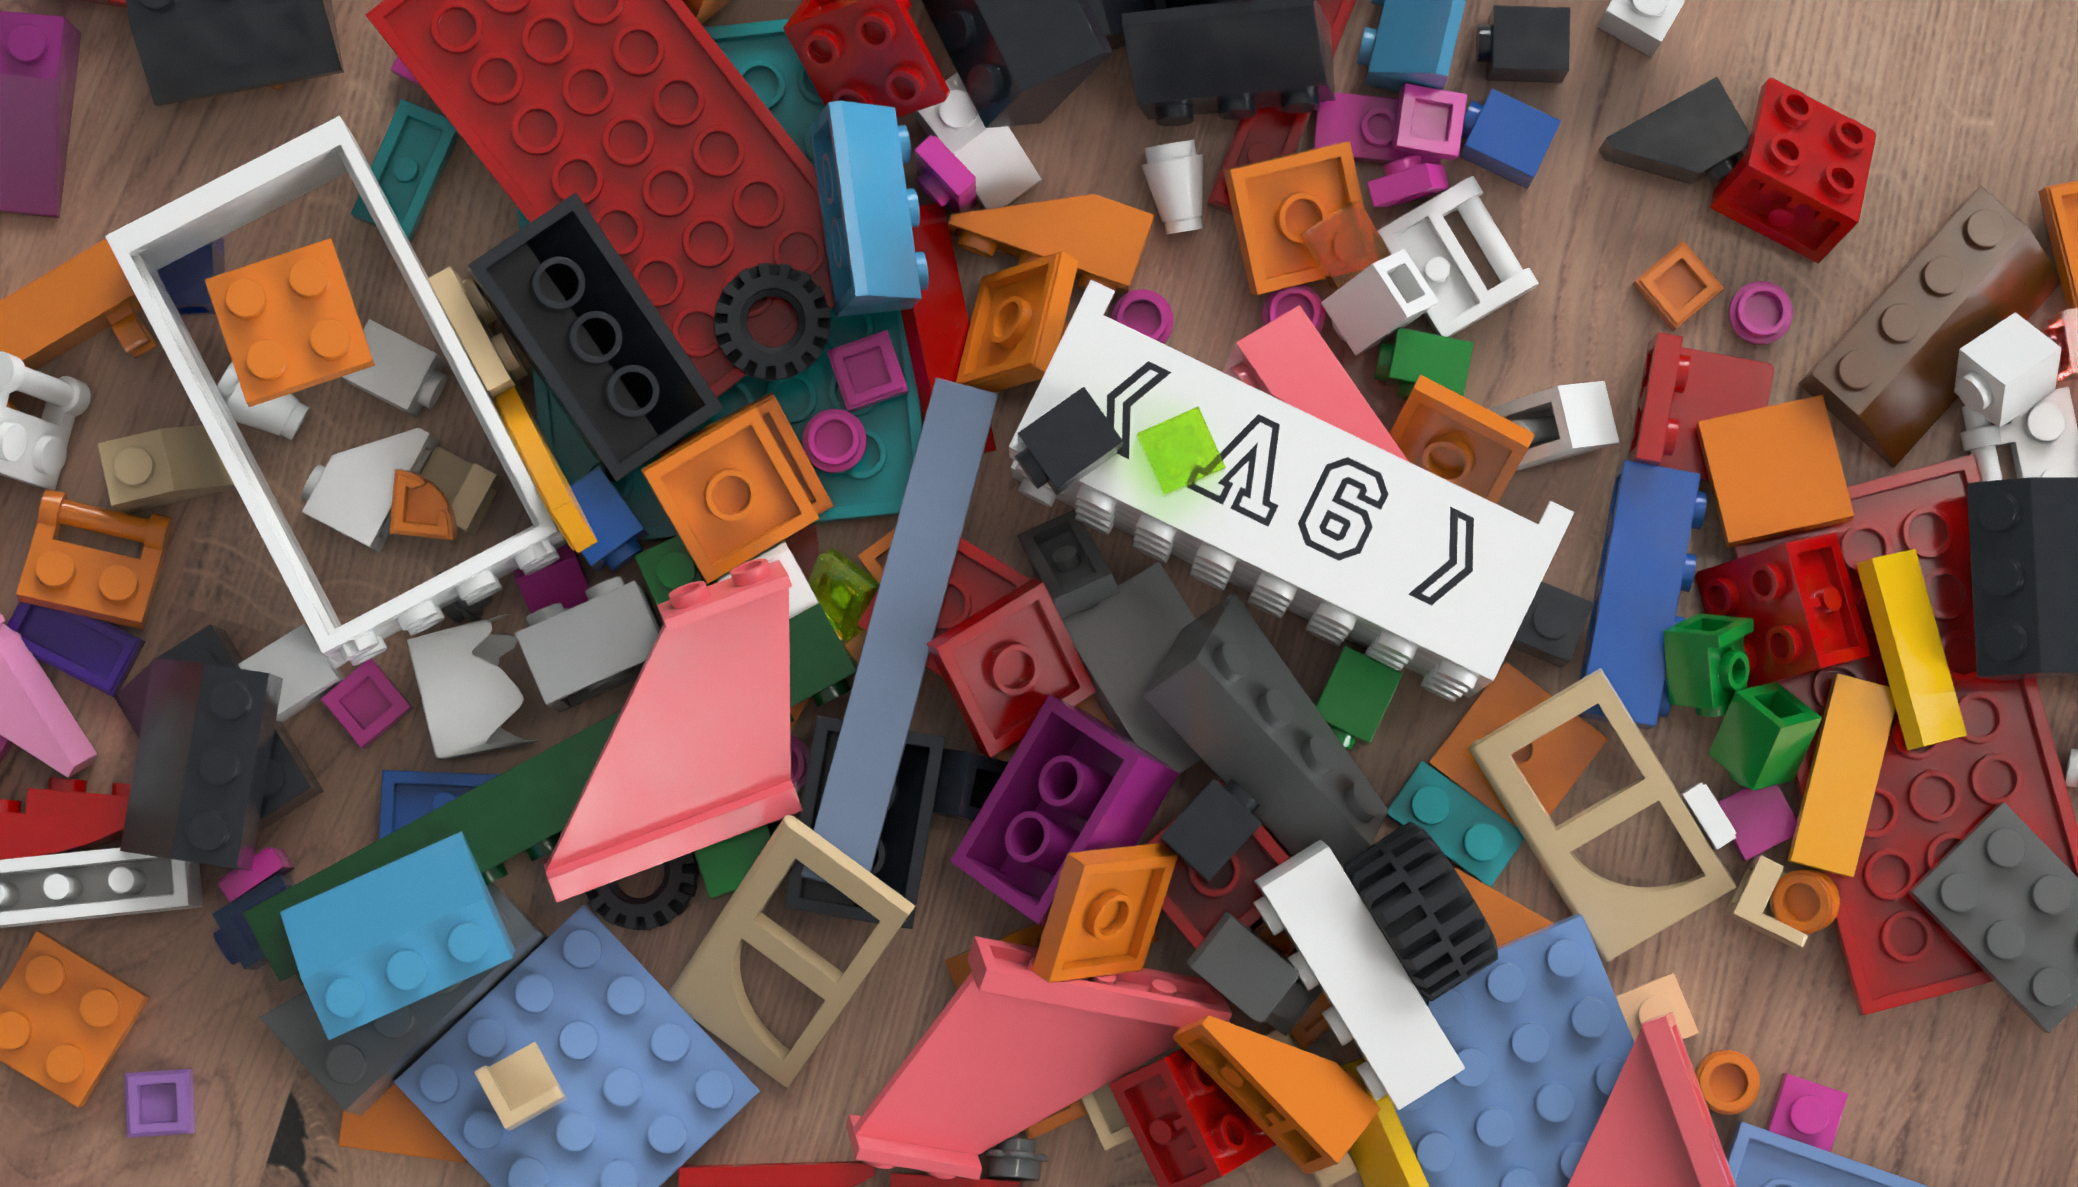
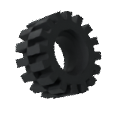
(780, 282)
(655, 909)

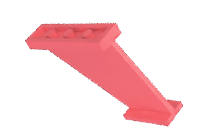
(697, 740)
(1018, 1053)
(1655, 1122)

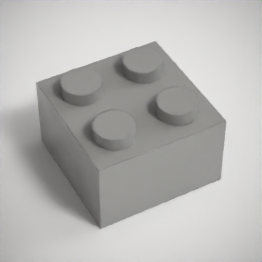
(592, 645)

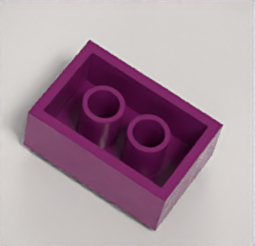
(1060, 794)

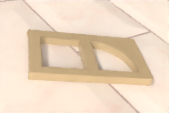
(1613, 912)
(712, 981)

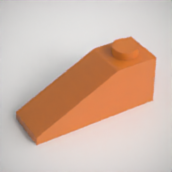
(1291, 1094)

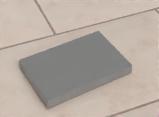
(1122, 650)

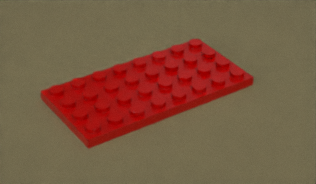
(647, 131)
(1941, 790)

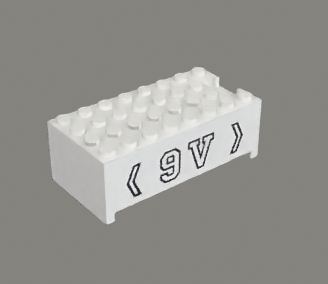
(1300, 512)

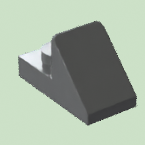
(1068, 564)
(1253, 974)

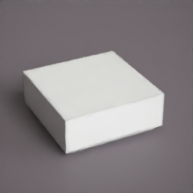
(1709, 815)

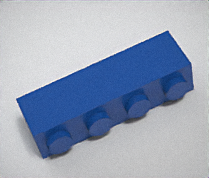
(1640, 584)

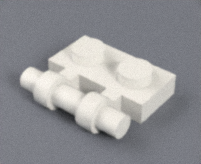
(2040, 439)

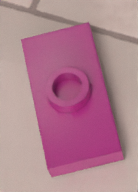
(1365, 123)
(944, 176)

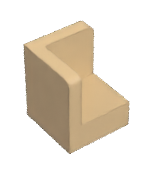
(466, 485)
(1753, 902)
(521, 1086)

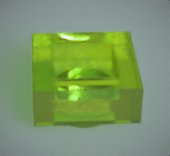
(1181, 451)
(842, 591)

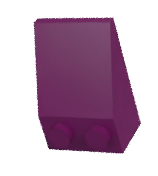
(35, 110)

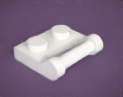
(1446, 266)
(34, 447)

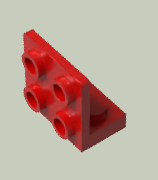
(866, 54)
(1799, 173)
(1685, 388)
(1797, 603)
(1186, 1122)

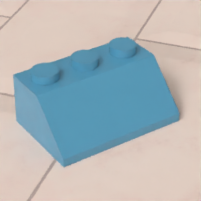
(1411, 43)
(867, 209)
(396, 935)

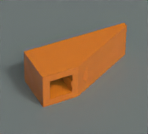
(1091, 228)

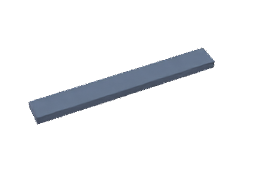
(904, 621)

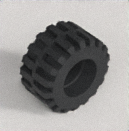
(1423, 910)

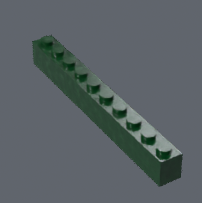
(534, 799)

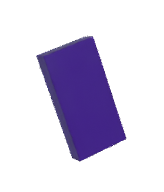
(78, 645)

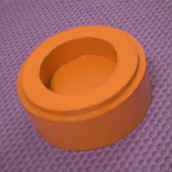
(1805, 900)
(1728, 1081)

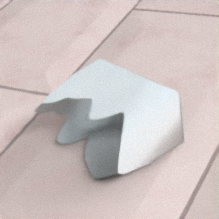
(465, 689)

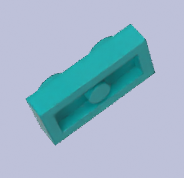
(410, 164)
(1457, 822)

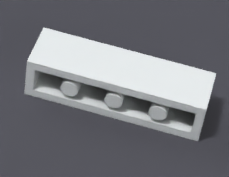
(94, 886)
(1358, 974)

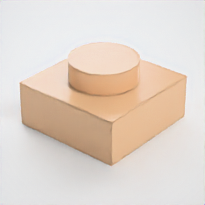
(1653, 1000)

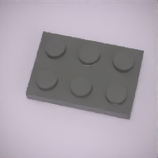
(2011, 913)

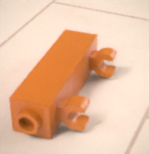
(70, 308)

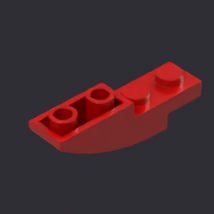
(62, 819)

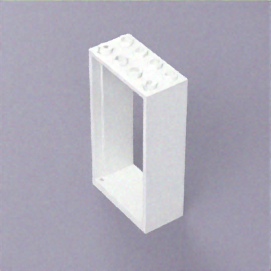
(232, 203)

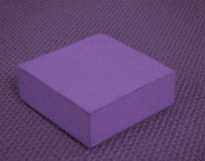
(159, 1103)

